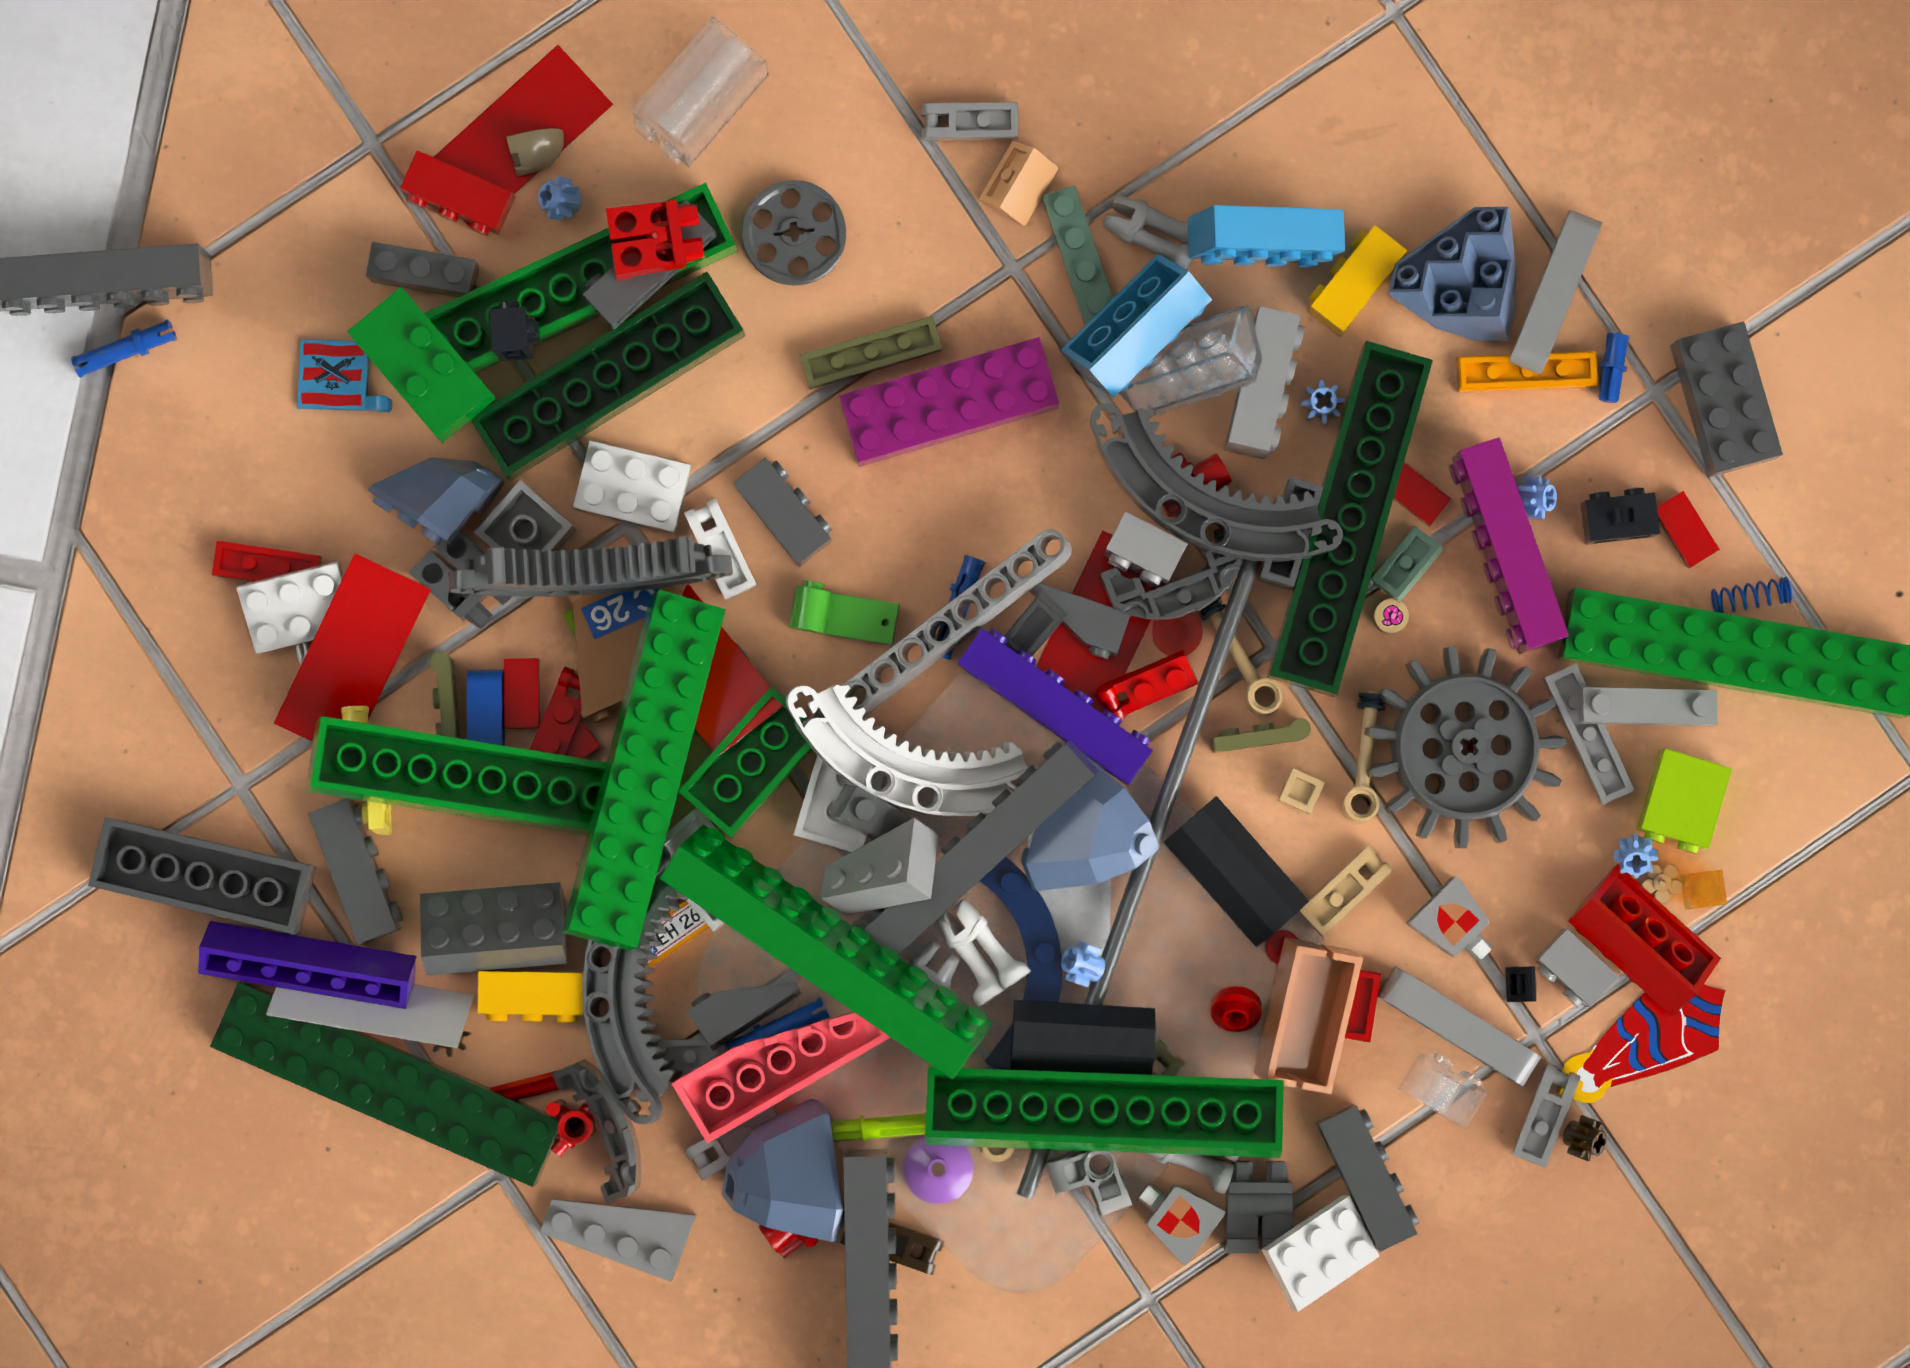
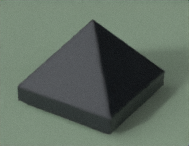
(1521, 984)

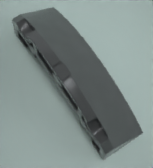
(1174, 598)
(612, 1124)

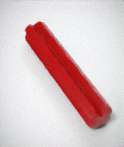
(528, 1086)

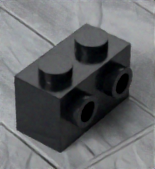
(513, 332)

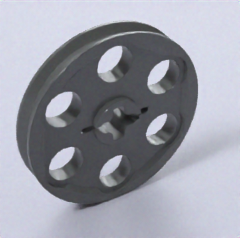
(802, 217)

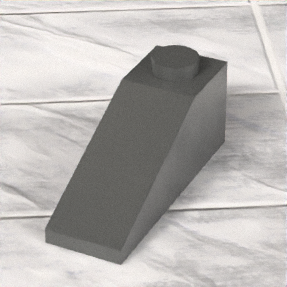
(1088, 621)
(866, 812)
(733, 1011)

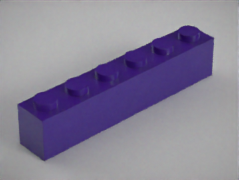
(1054, 706)
(307, 964)

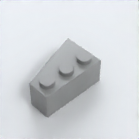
(885, 871)

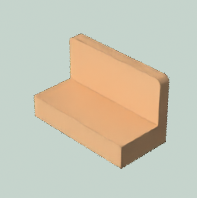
(1019, 182)

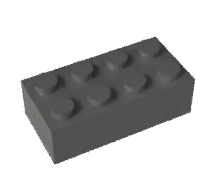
(1726, 399)
(493, 928)

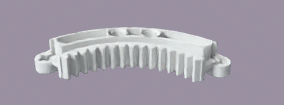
(858, 751)

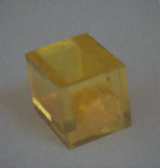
(1703, 889)

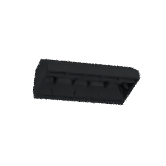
(1236, 871)
(1082, 1038)

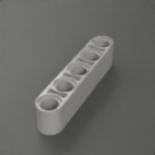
(1555, 292)
(1459, 1026)

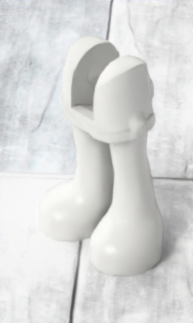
(989, 983)

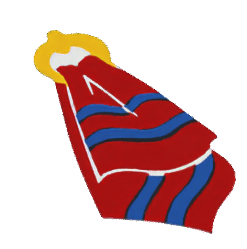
(1648, 1043)

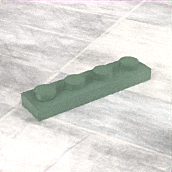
(1078, 251)

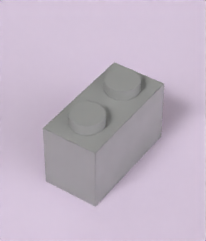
(1575, 969)

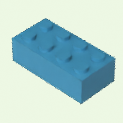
(1266, 235)
(1136, 325)

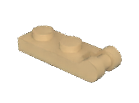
(1344, 891)

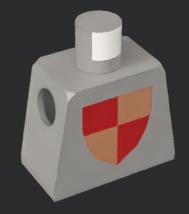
(1452, 921)
(1180, 1219)

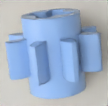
(559, 198)
(1320, 392)
(1537, 496)
(1635, 846)
(1083, 964)

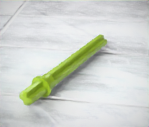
(878, 1127)

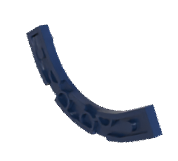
(1039, 940)

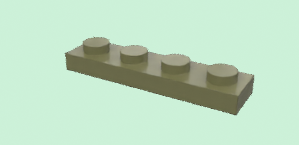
(871, 352)

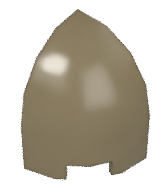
(535, 149)

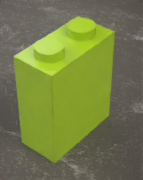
(1683, 800)

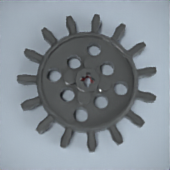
(1515, 727)

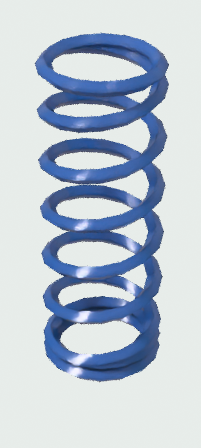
(1784, 590)

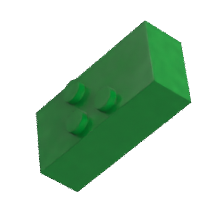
(421, 364)
(750, 771)

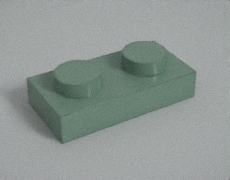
(1407, 564)

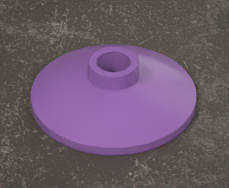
(935, 1188)

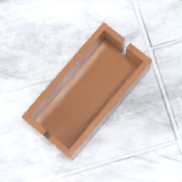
(1308, 1015)

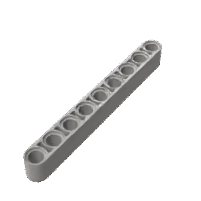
(953, 617)

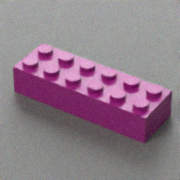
(949, 401)
(1508, 546)

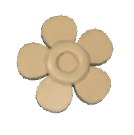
(1663, 882)

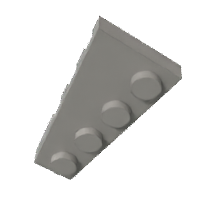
(628, 1235)

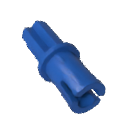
(1613, 367)

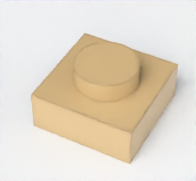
(1301, 791)

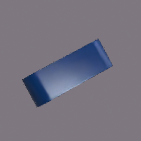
(485, 706)

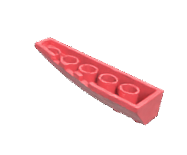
(769, 1070)

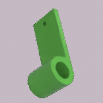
(843, 615)

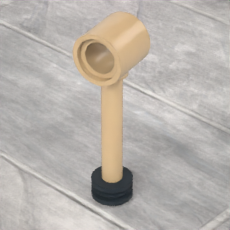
(1214, 613)
(1371, 704)

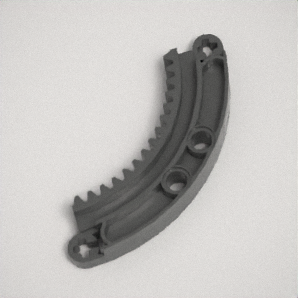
(1249, 528)
(589, 571)
(624, 1036)

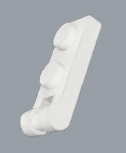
(722, 543)

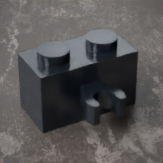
(1620, 517)

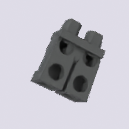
(434, 574)
(1255, 1198)

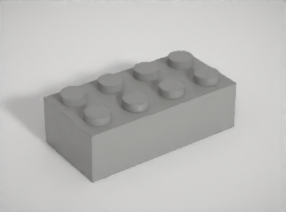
(1261, 403)

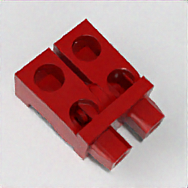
(650, 238)

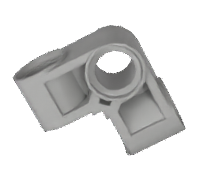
(1106, 1186)

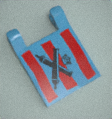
(336, 378)

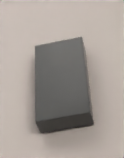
(1035, 625)

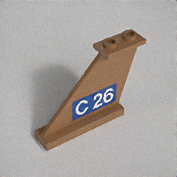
(606, 645)

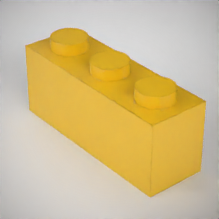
(1355, 279)
(530, 995)

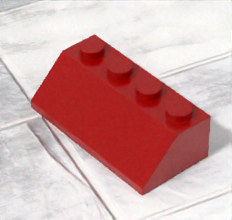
(1645, 940)

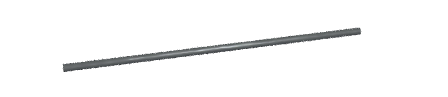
(1160, 816)

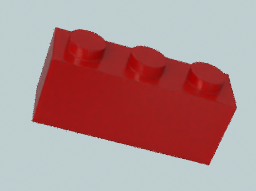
(457, 194)

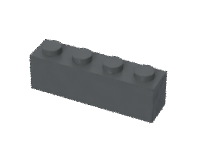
(619, 299)
(355, 870)
(1367, 1178)

